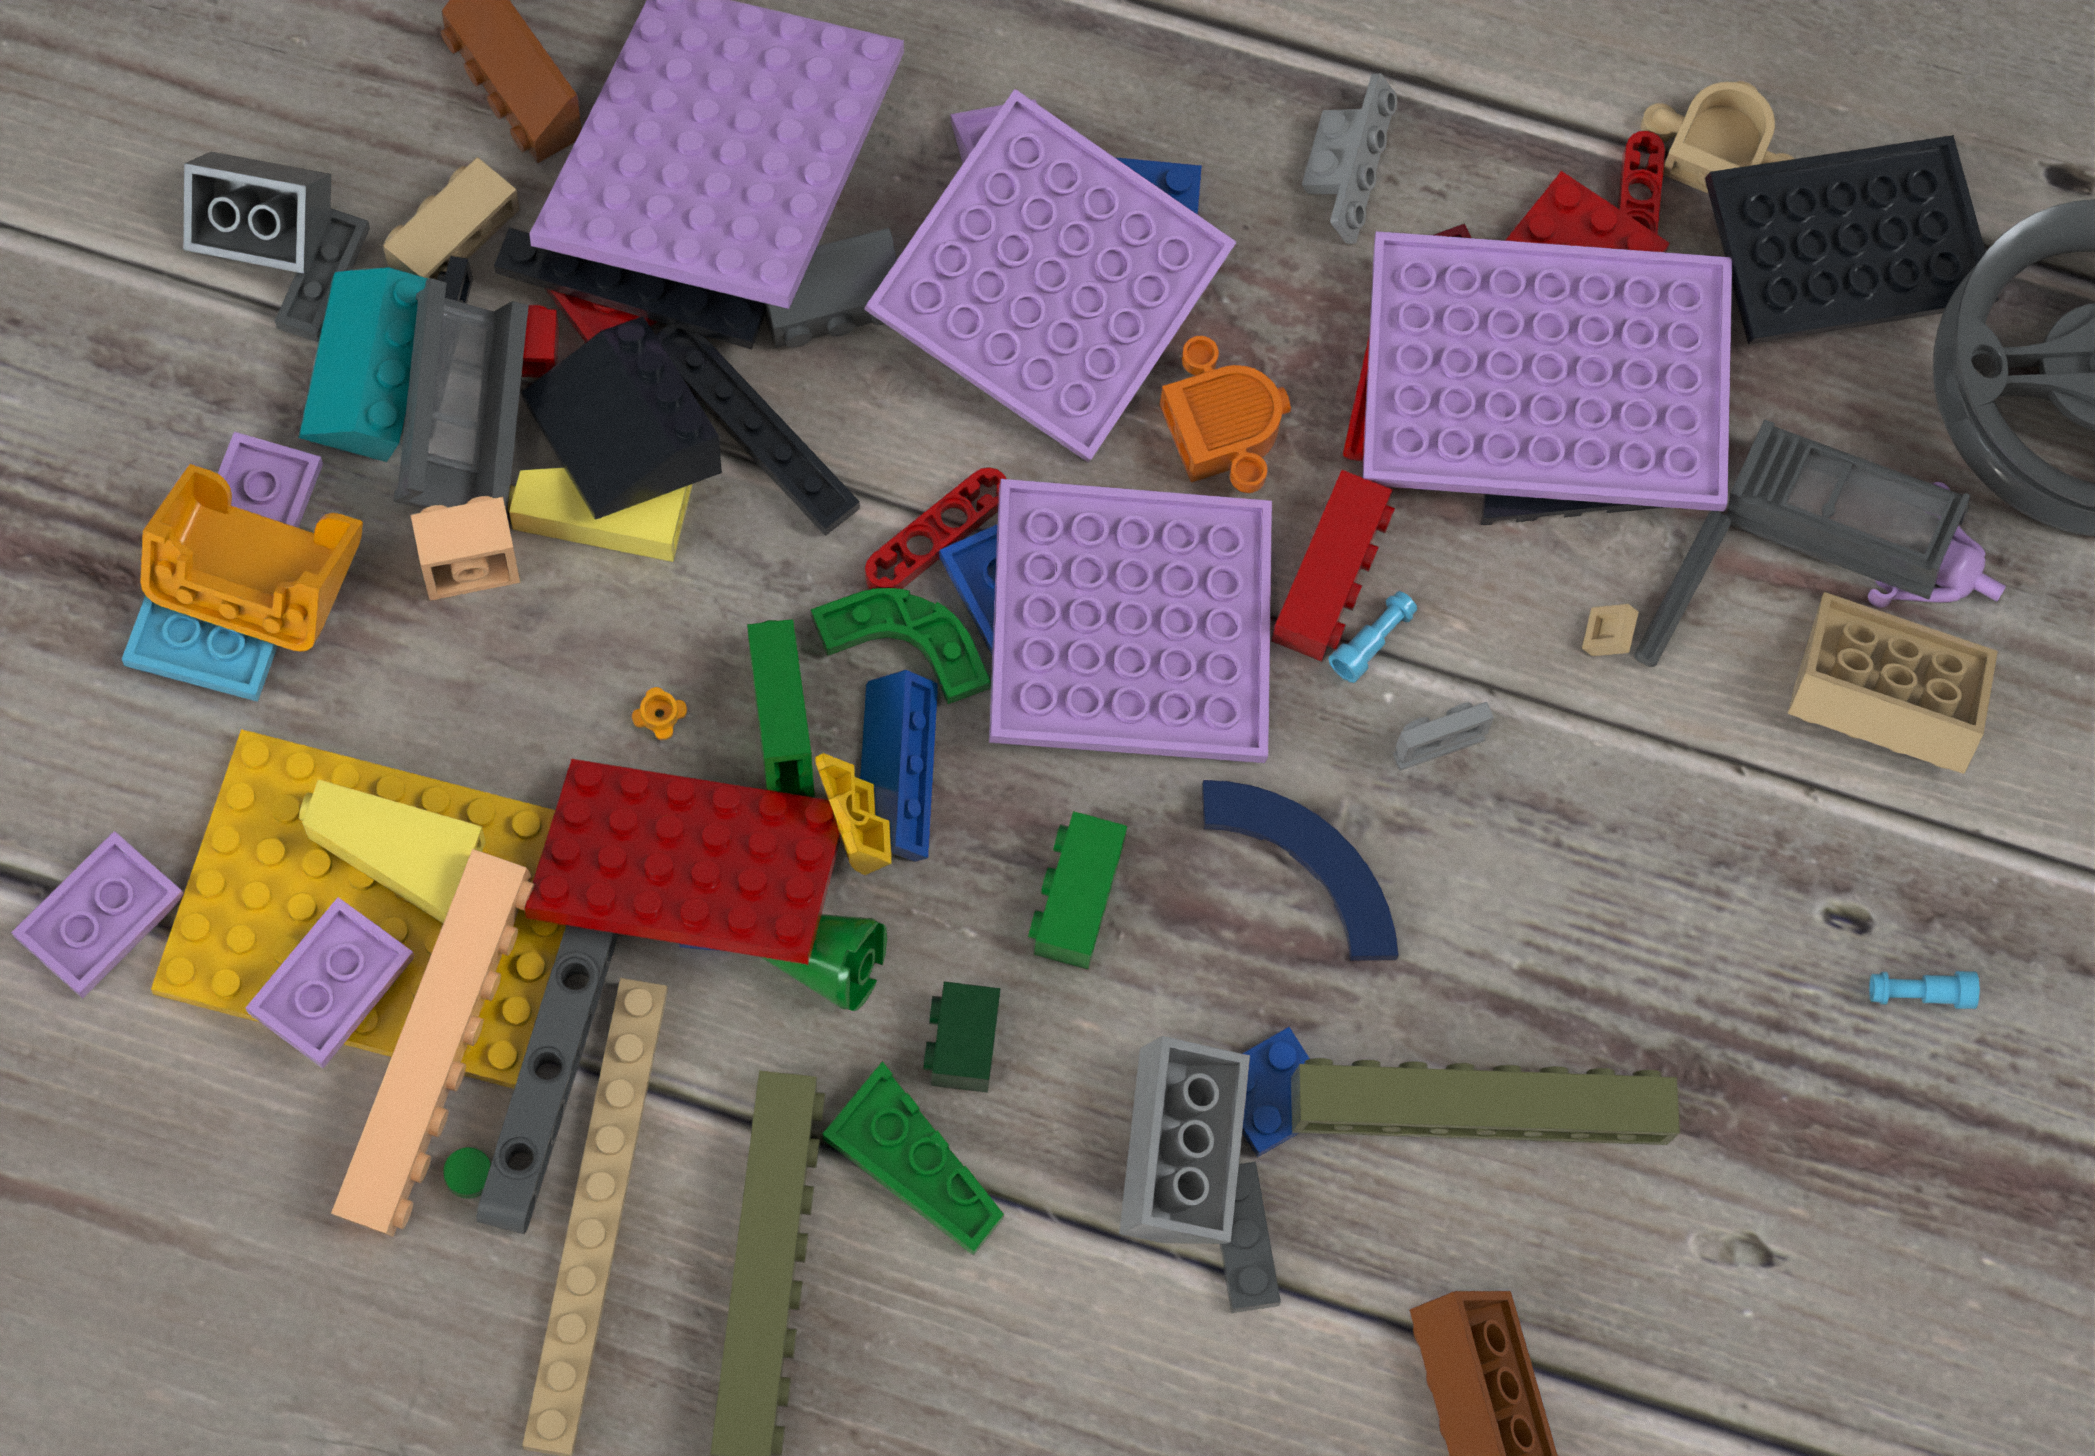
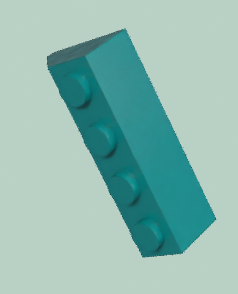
(363, 362)

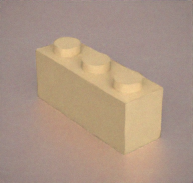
(452, 221)

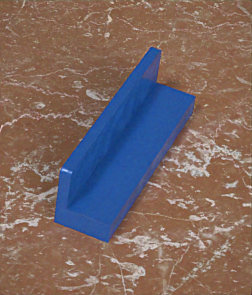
(901, 757)

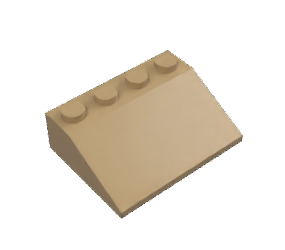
(1894, 683)

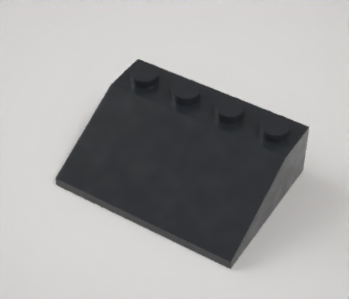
(624, 420)

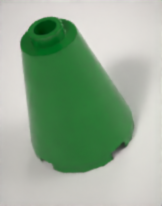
(841, 960)

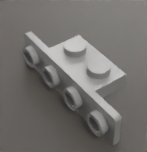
(1348, 155)

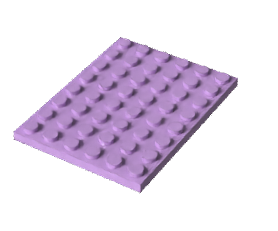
(719, 146)
(1549, 371)

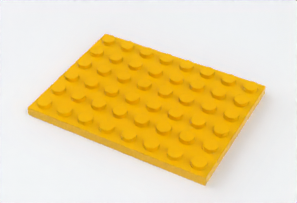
(268, 884)

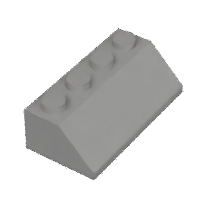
(1184, 1143)

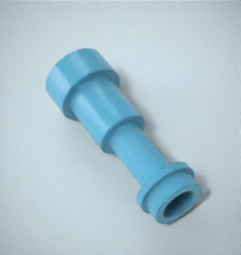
(1352, 659)
(1959, 989)

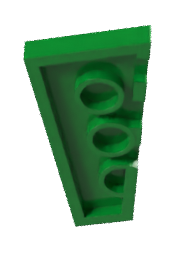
(905, 1154)

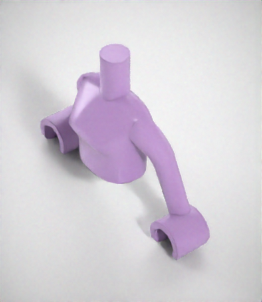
(1957, 576)

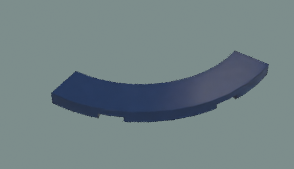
(1318, 849)

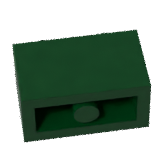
(964, 1036)

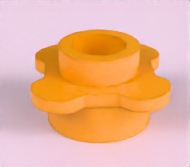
(656, 700)

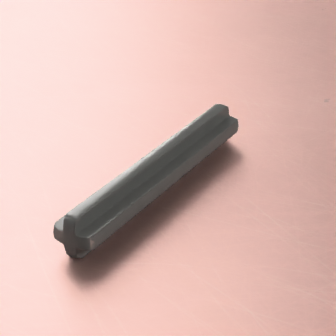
(1682, 588)

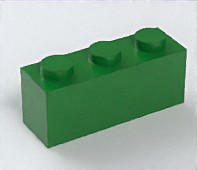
(1077, 889)

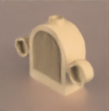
(1722, 130)

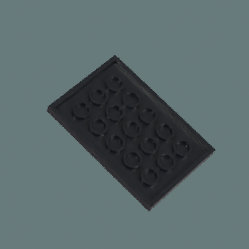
(1846, 237)

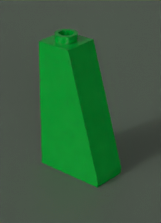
(781, 708)

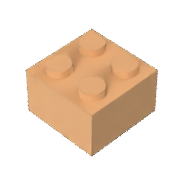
(465, 547)

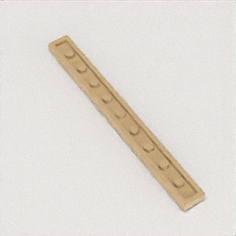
(595, 1219)

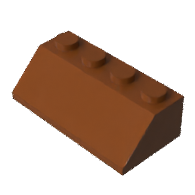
(515, 72)
(1481, 1375)

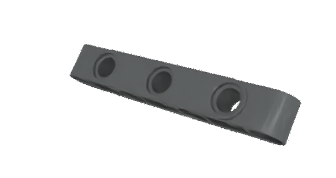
(540, 1103)

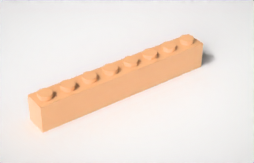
(433, 1044)

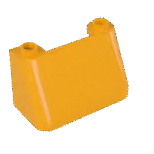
(242, 565)

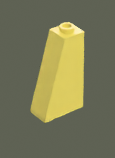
(551, 506)
(393, 843)

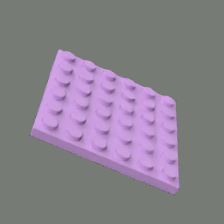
(1050, 275)
(1131, 621)

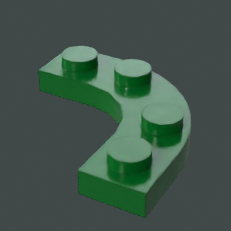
(908, 618)

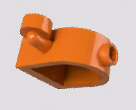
(1223, 417)

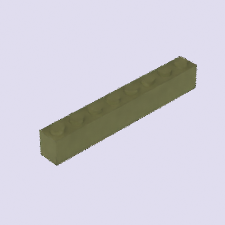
(1484, 1103)
(765, 1266)

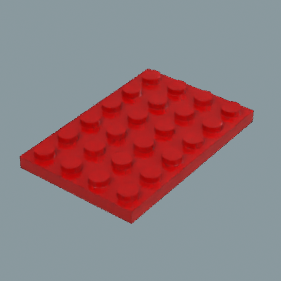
(686, 861)

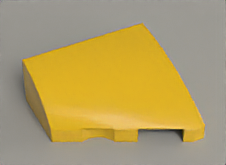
(853, 805)

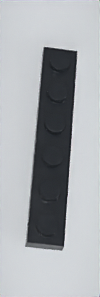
(640, 294)
(759, 429)

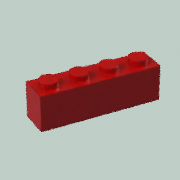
(1332, 565)

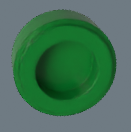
(466, 1172)

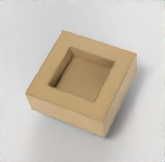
(1610, 630)

